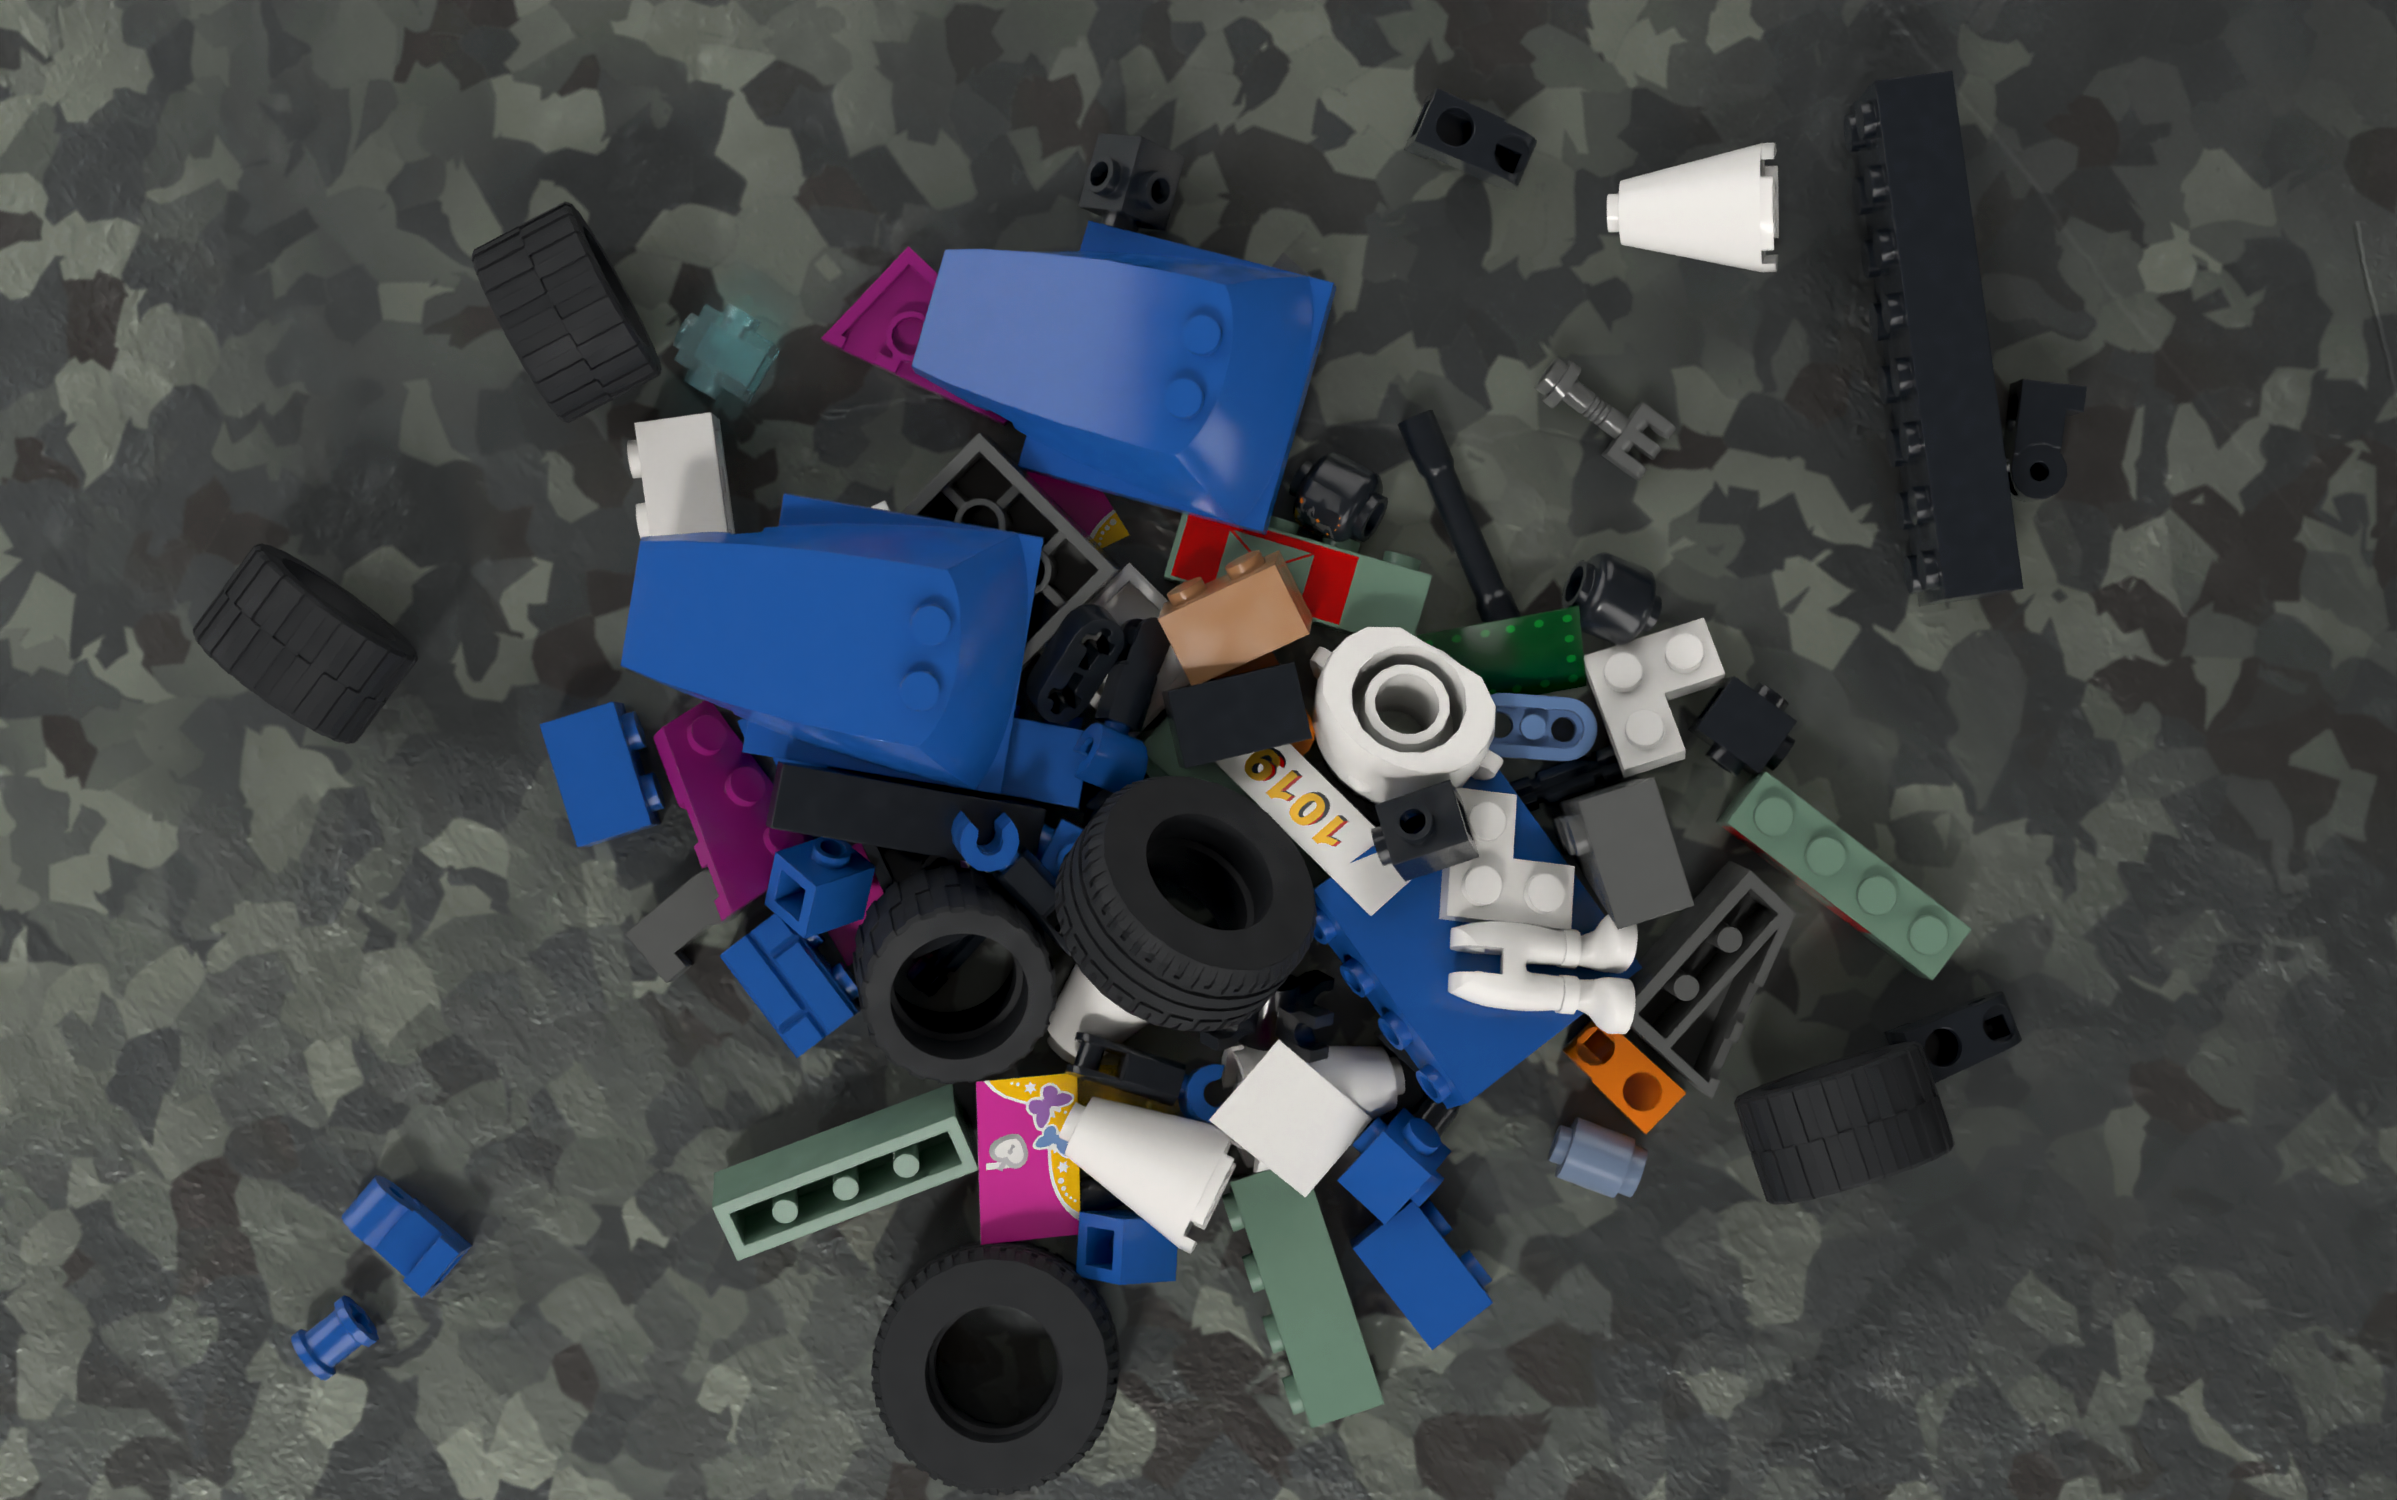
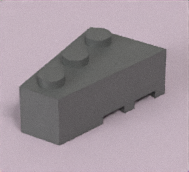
(1625, 850)
(1707, 972)

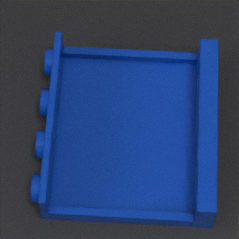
(1404, 963)

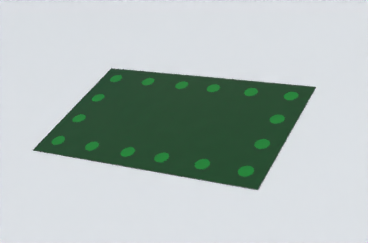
(1520, 653)

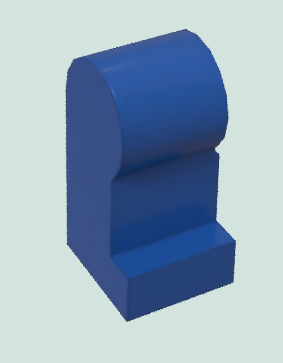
(405, 1234)

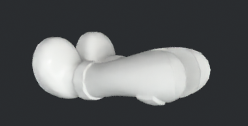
(1606, 949)

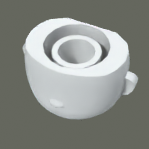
(1399, 672)

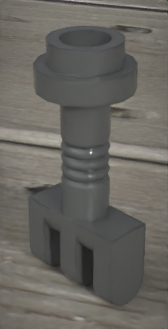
(1561, 383)

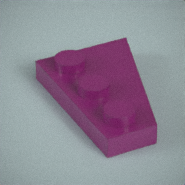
(888, 322)
(726, 804)

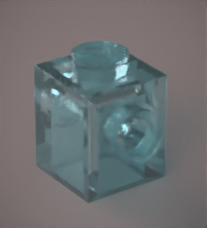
(724, 352)

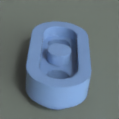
(1531, 727)

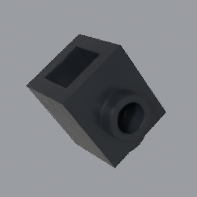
(1745, 727)
(1424, 831)

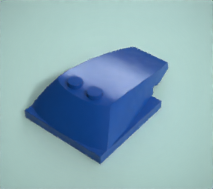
(1134, 365)
(846, 636)

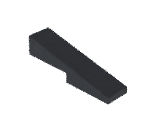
(890, 811)

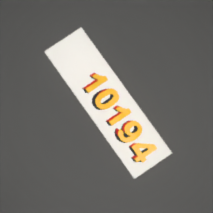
(1316, 820)

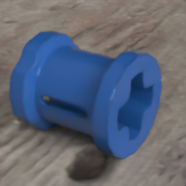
(334, 1338)

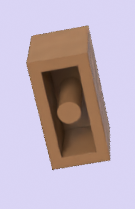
(1234, 616)

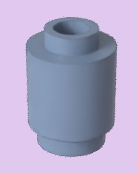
(1597, 1158)

